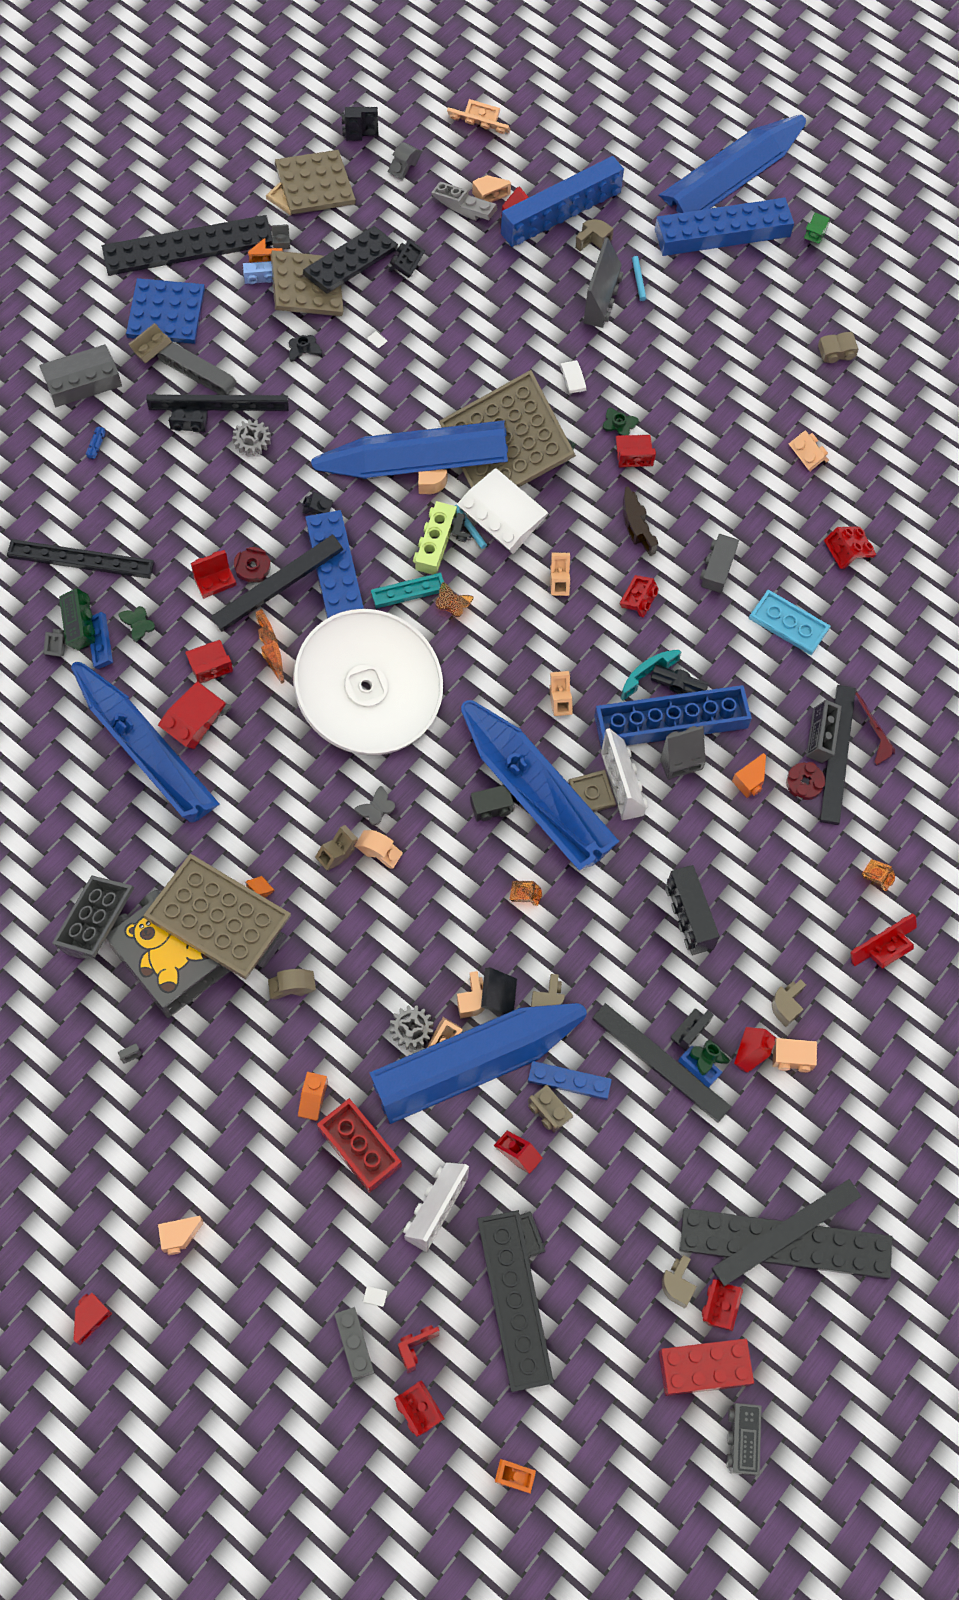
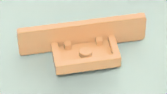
(481, 114)

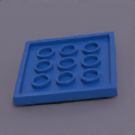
(169, 305)

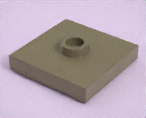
(594, 790)

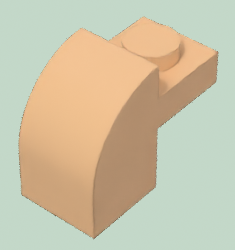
(432, 481)
(560, 574)
(560, 693)
(379, 846)
(470, 1002)

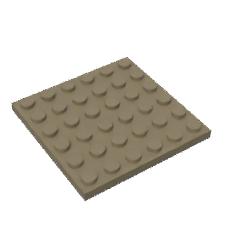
(532, 430)

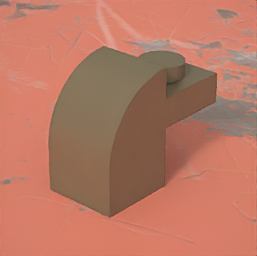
(594, 232)
(338, 849)
(291, 982)
(551, 997)
(784, 1005)
(674, 1286)

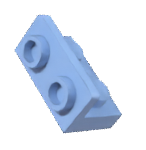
(257, 272)

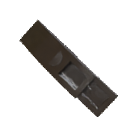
(634, 519)

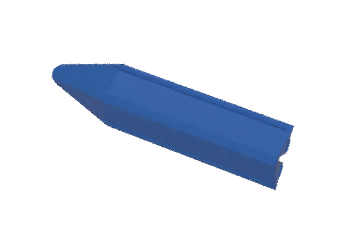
(734, 166)
(417, 451)
(145, 745)
(538, 787)
(472, 1058)

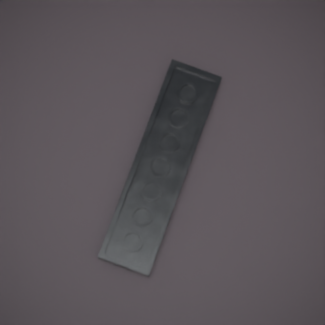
(515, 1301)

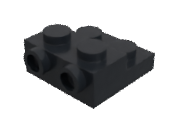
(359, 122)

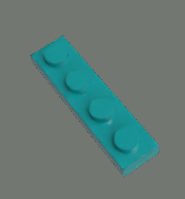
(407, 590)

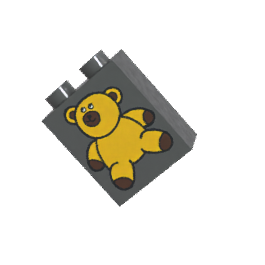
(160, 962)

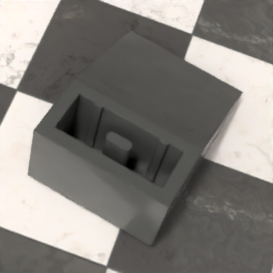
(683, 752)

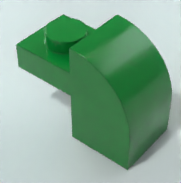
(817, 228)

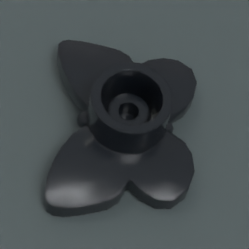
(302, 345)

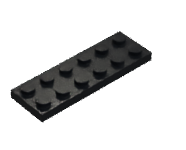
(350, 259)

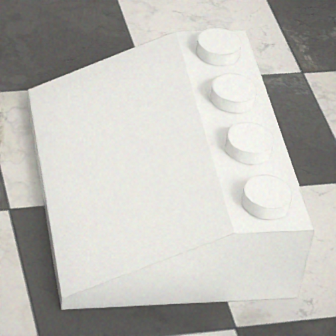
(502, 510)
(622, 776)
(437, 1205)

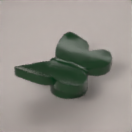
(619, 422)
(137, 621)
(707, 1056)

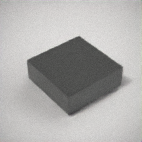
(129, 1053)

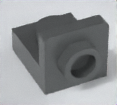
(281, 236)
(54, 643)

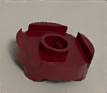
(254, 574)
(802, 790)

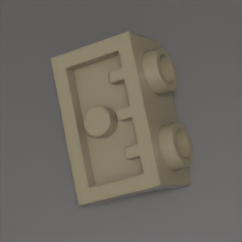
(149, 343)
(550, 1109)

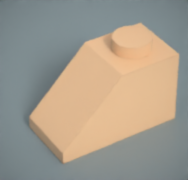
(491, 188)
(445, 1030)
(178, 1234)

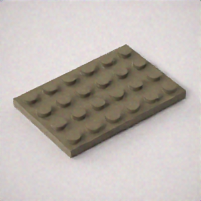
(217, 916)

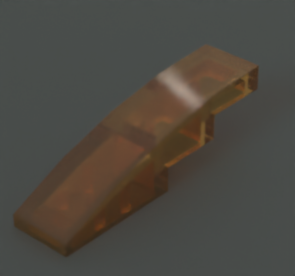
(270, 649)

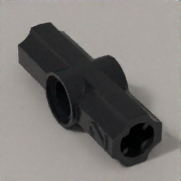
(678, 680)

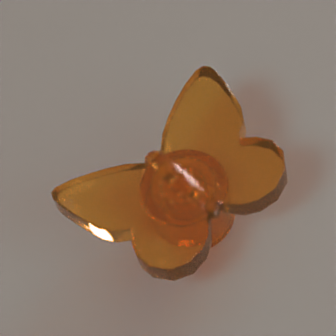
(451, 601)

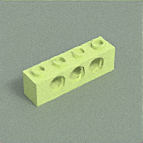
(430, 562)

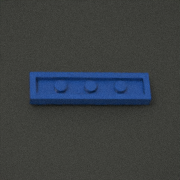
(569, 1080)

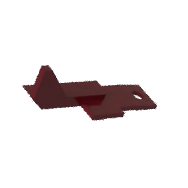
(885, 748)

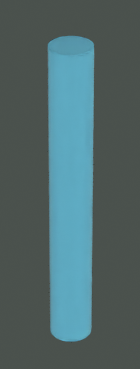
(639, 280)
(472, 530)

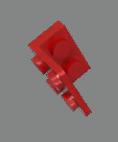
(635, 451)
(848, 544)
(213, 574)
(209, 661)
(409, 1356)

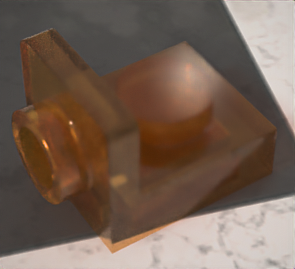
(879, 873)
(525, 892)

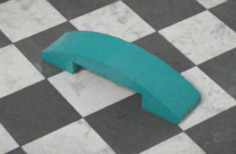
(664, 659)

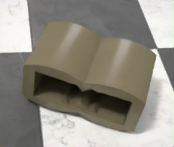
(838, 347)

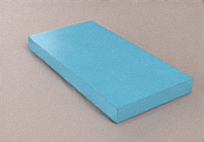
(789, 622)

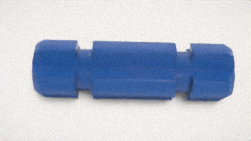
(95, 442)

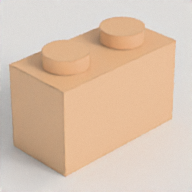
(794, 1054)

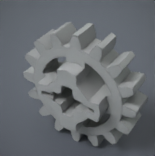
(249, 437)
(403, 1026)

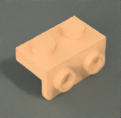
(808, 450)

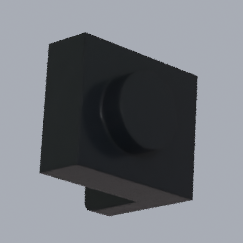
(316, 503)
(458, 524)

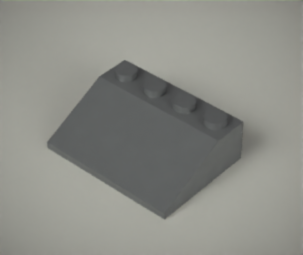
(603, 286)
(80, 375)
(92, 917)

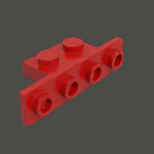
(887, 945)

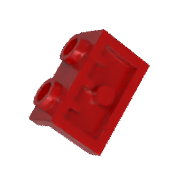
(640, 595)

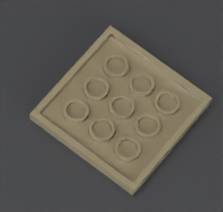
(314, 182)
(295, 291)

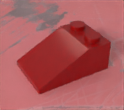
(192, 715)

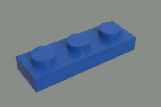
(101, 648)

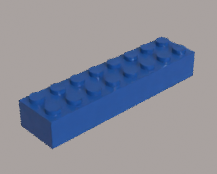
(562, 201)
(724, 226)
(337, 575)
(658, 717)

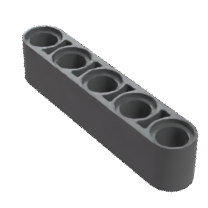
(197, 369)

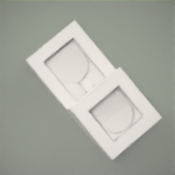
(573, 376)

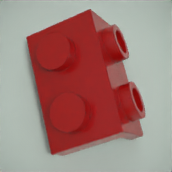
(722, 1305)
(419, 1409)

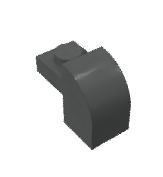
(404, 157)

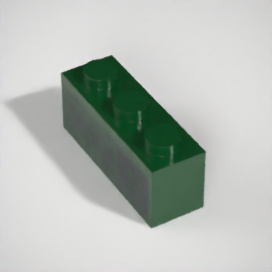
(77, 619)

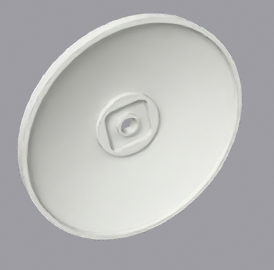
(374, 650)

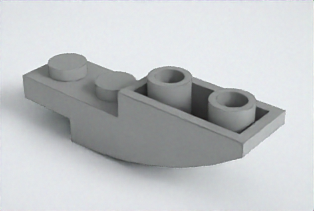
(463, 203)

